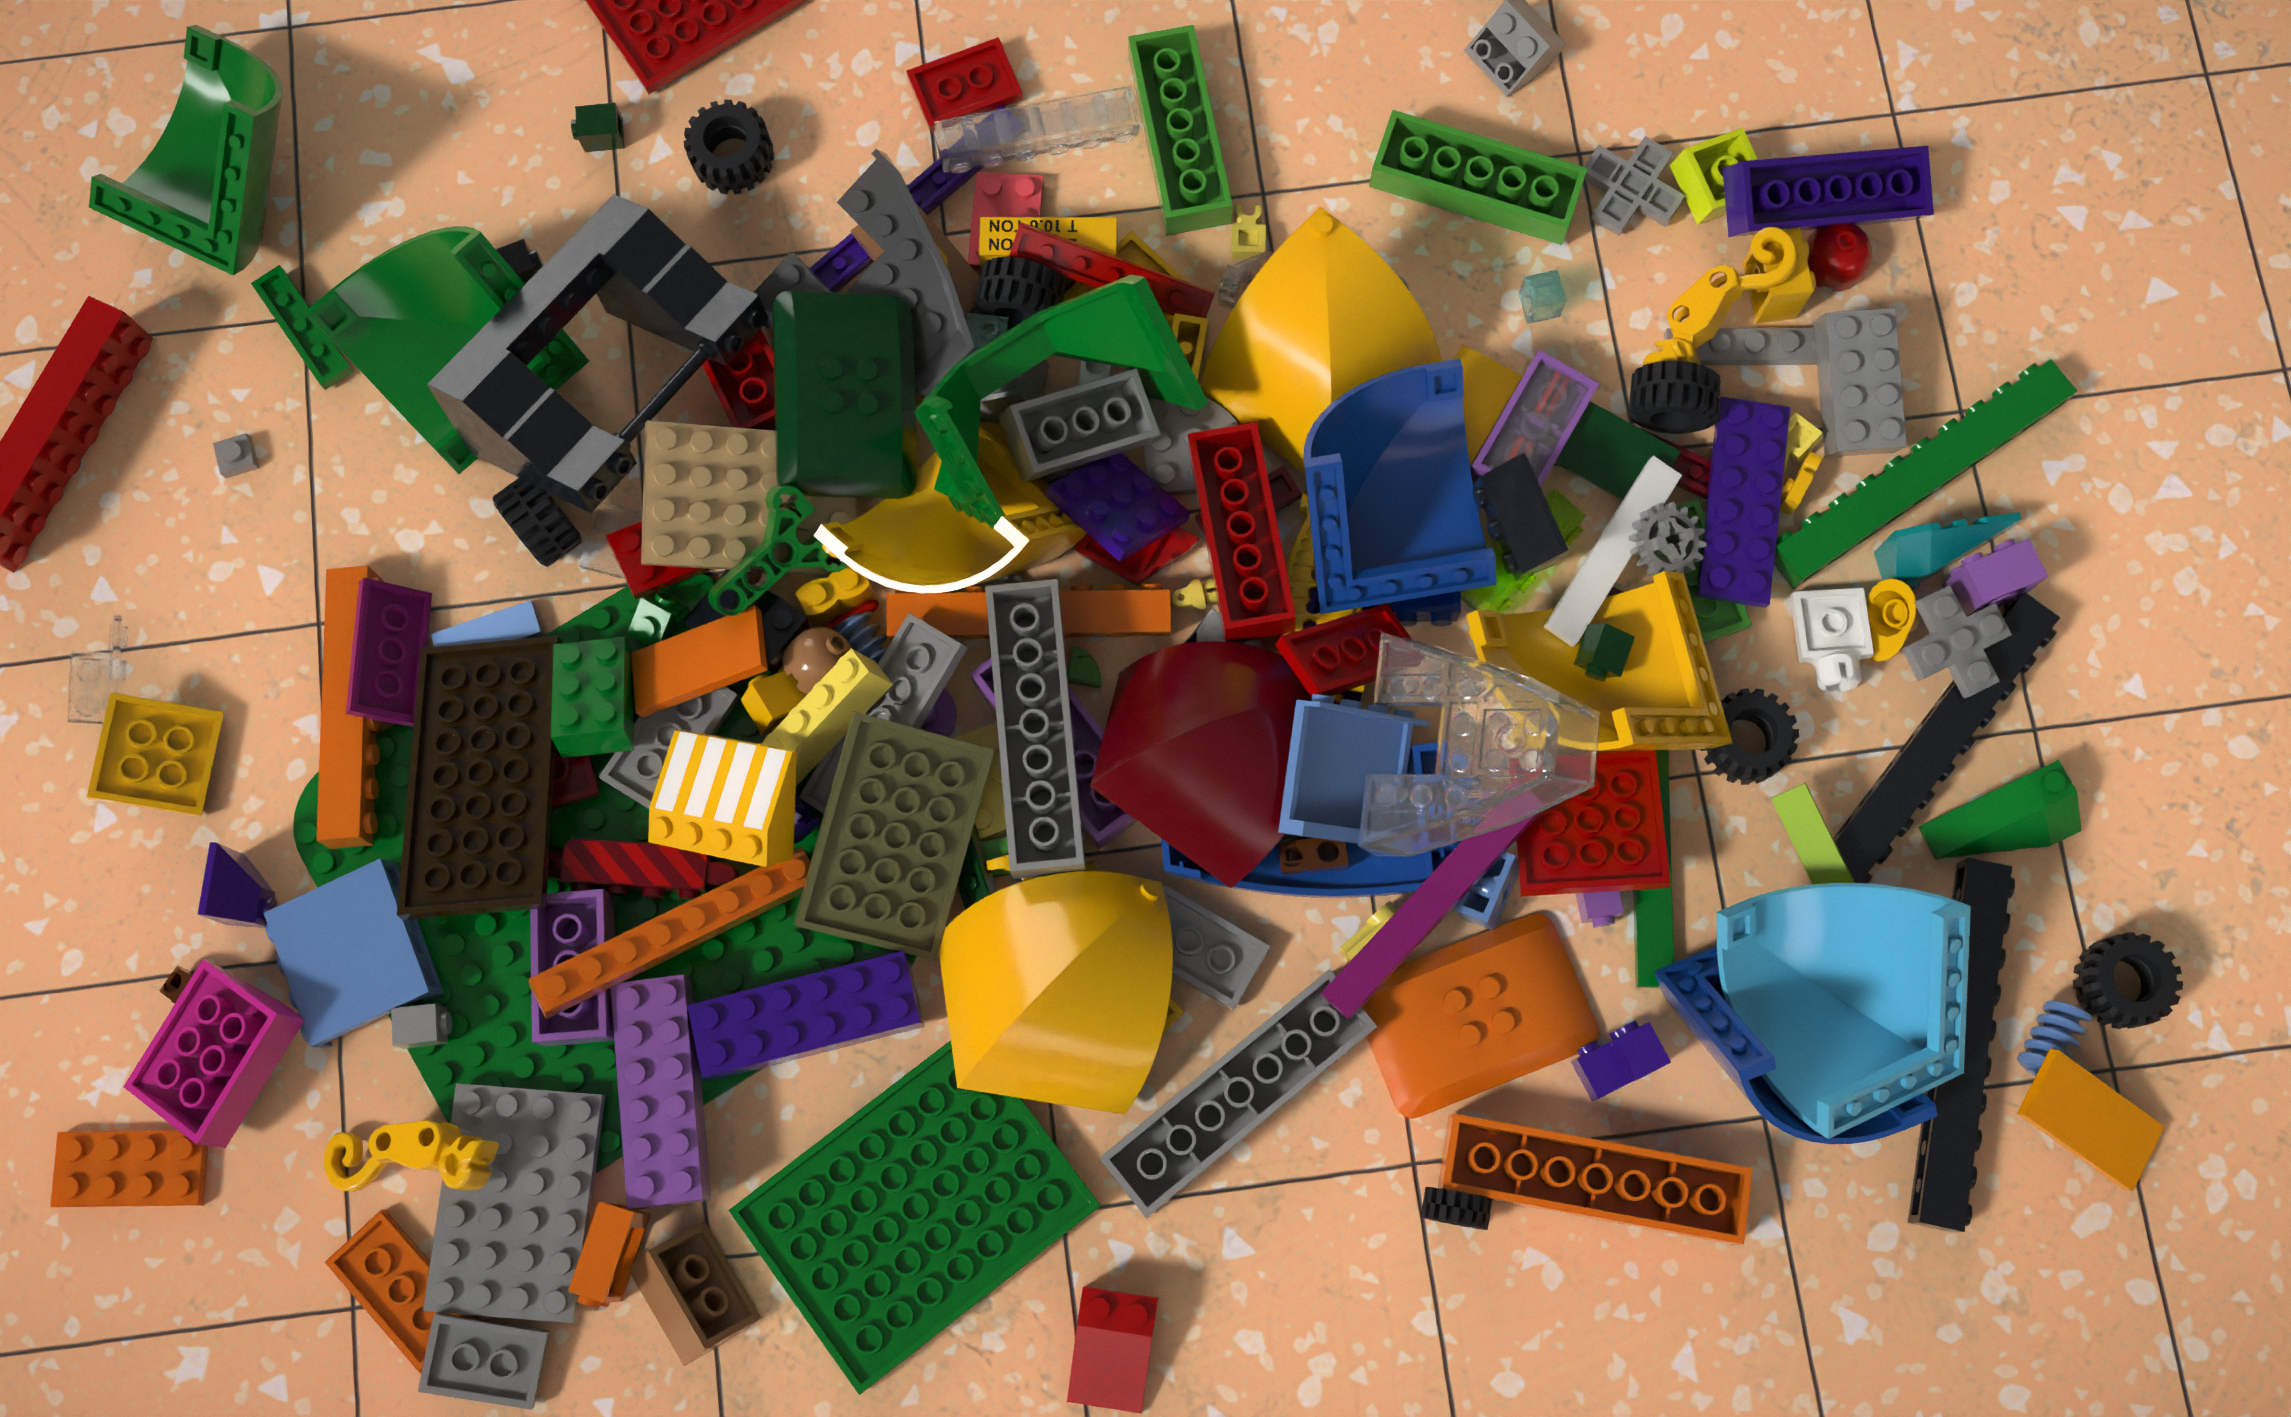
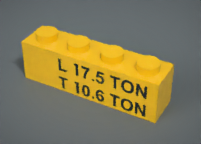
(999, 233)

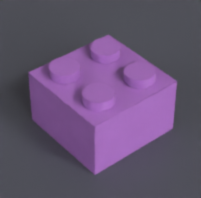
(1997, 576)

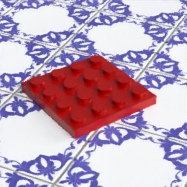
(1602, 836)

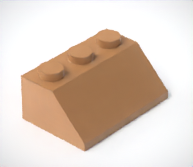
(693, 1293)

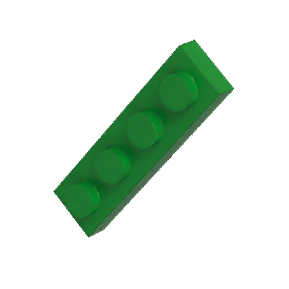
(307, 337)

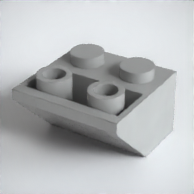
(1514, 46)

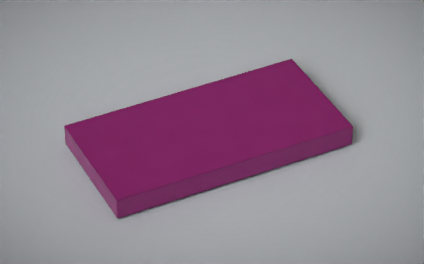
(386, 651)

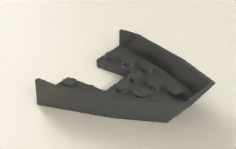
(906, 269)

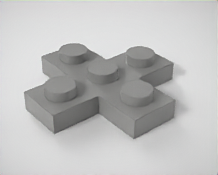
(1632, 186)
(1956, 642)

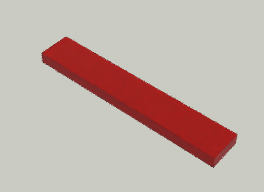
(1100, 268)

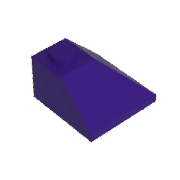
(234, 889)

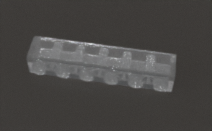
(1037, 129)

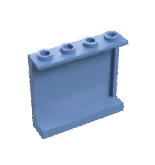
(1330, 760)
(350, 953)

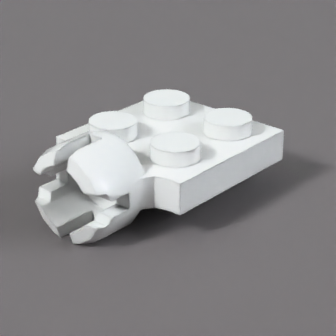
(1832, 634)

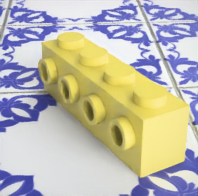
(827, 709)

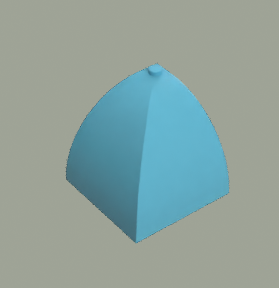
(1849, 994)

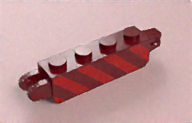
(637, 867)

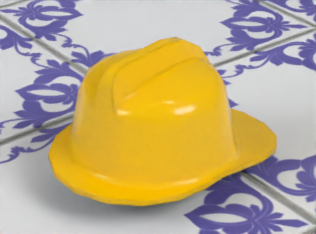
(1891, 617)

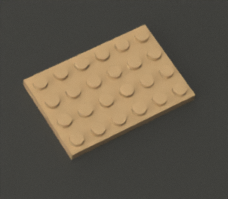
(709, 497)

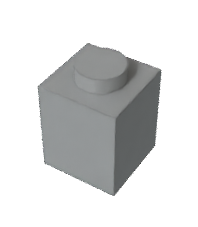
(420, 1026)

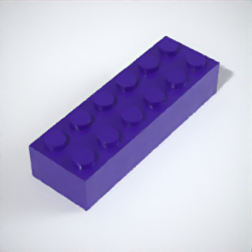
(1828, 190)
(805, 1016)

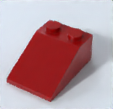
(1112, 1349)

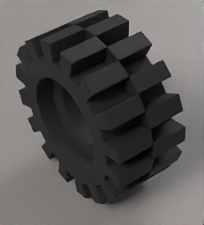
(1456, 1208)

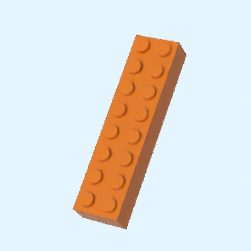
(1596, 1179)

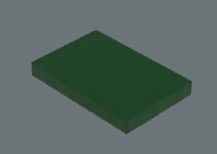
(1611, 451)

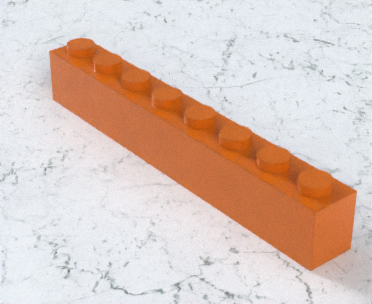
(1084, 611)
(346, 741)
(669, 934)

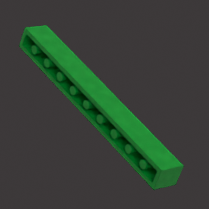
(1921, 473)

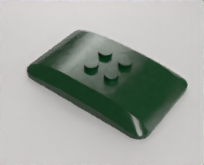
(844, 395)

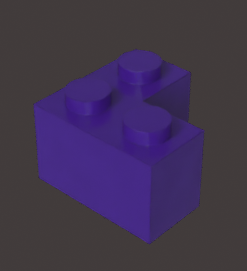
(1625, 1059)

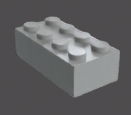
(1860, 382)
(1078, 425)

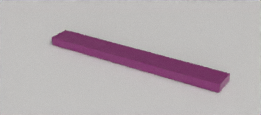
(1418, 917)

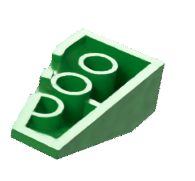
(2019, 815)

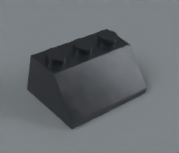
(1519, 518)

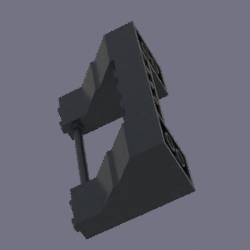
(640, 277)

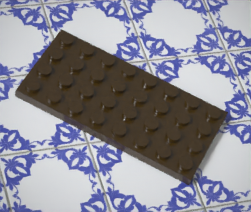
(480, 780)

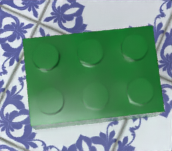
(592, 697)

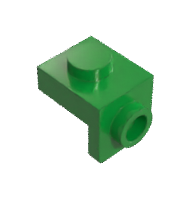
(655, 617)

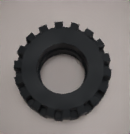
(725, 123)
(1017, 288)
(1674, 397)
(537, 521)
(1777, 731)
(2155, 972)

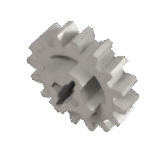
(1669, 524)

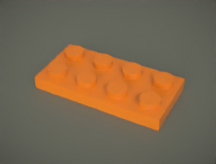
(128, 1169)

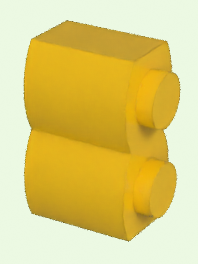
(829, 597)

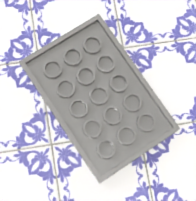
(522, 1233)

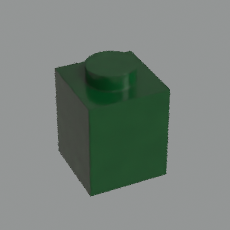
(598, 127)
(1603, 651)

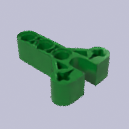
(779, 528)

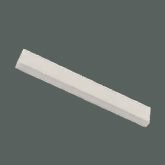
(1609, 553)

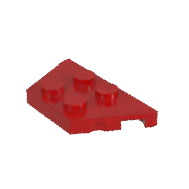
(1144, 562)

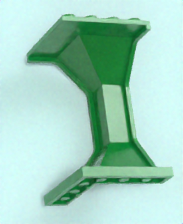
(1107, 326)

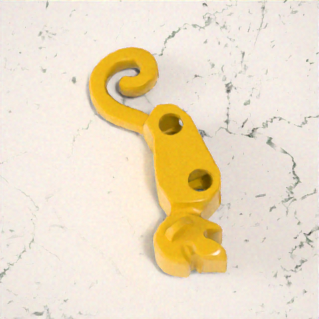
(1708, 304)
(415, 1144)

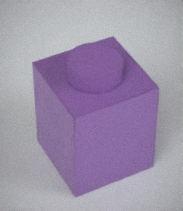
(1599, 907)

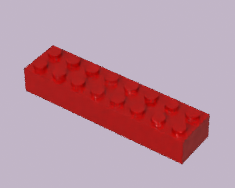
(63, 420)

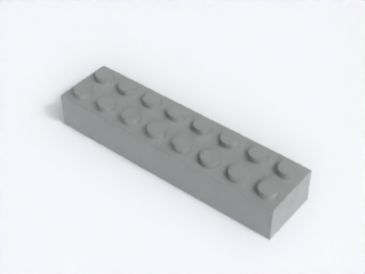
(1035, 729)
(1234, 1097)

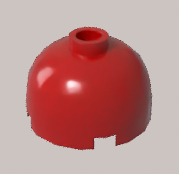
(1839, 256)

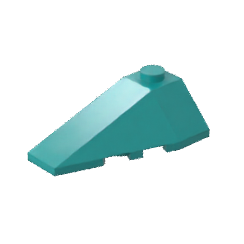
(1927, 549)

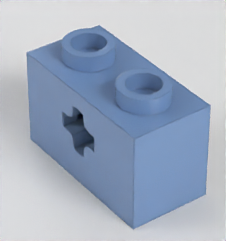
(1490, 894)

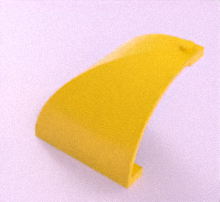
(1311, 330)
(933, 548)
(1667, 683)
(1060, 988)

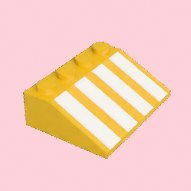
(725, 799)

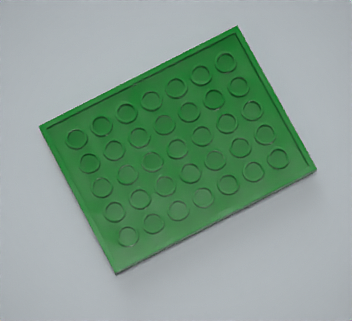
(911, 1215)

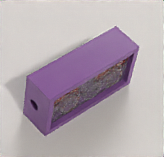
(1537, 417)

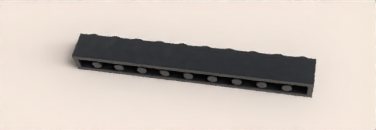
(1937, 741)
(1950, 1140)

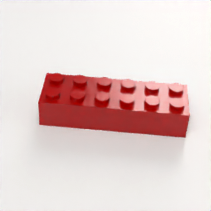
(1241, 533)

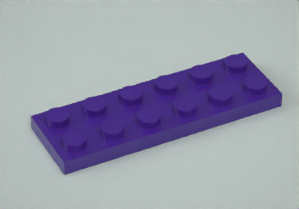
(1743, 502)

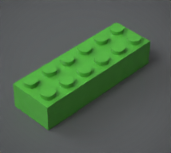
(1180, 130)
(1477, 177)

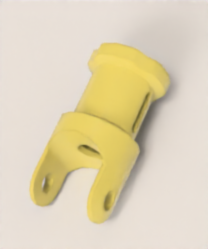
(1195, 594)

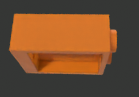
(607, 1253)

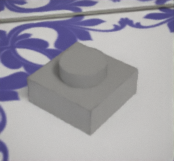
(235, 455)

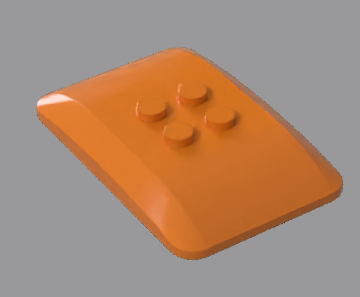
(1478, 1016)

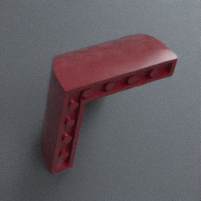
(1203, 750)

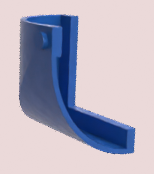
(1394, 492)
(1698, 999)

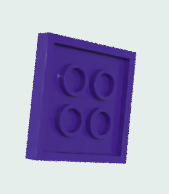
(1117, 505)

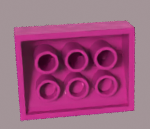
(213, 1055)

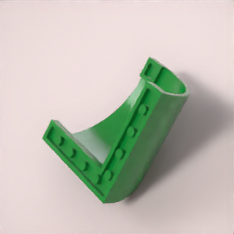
(212, 165)
(416, 311)

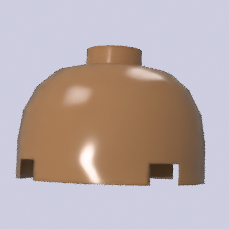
(813, 655)

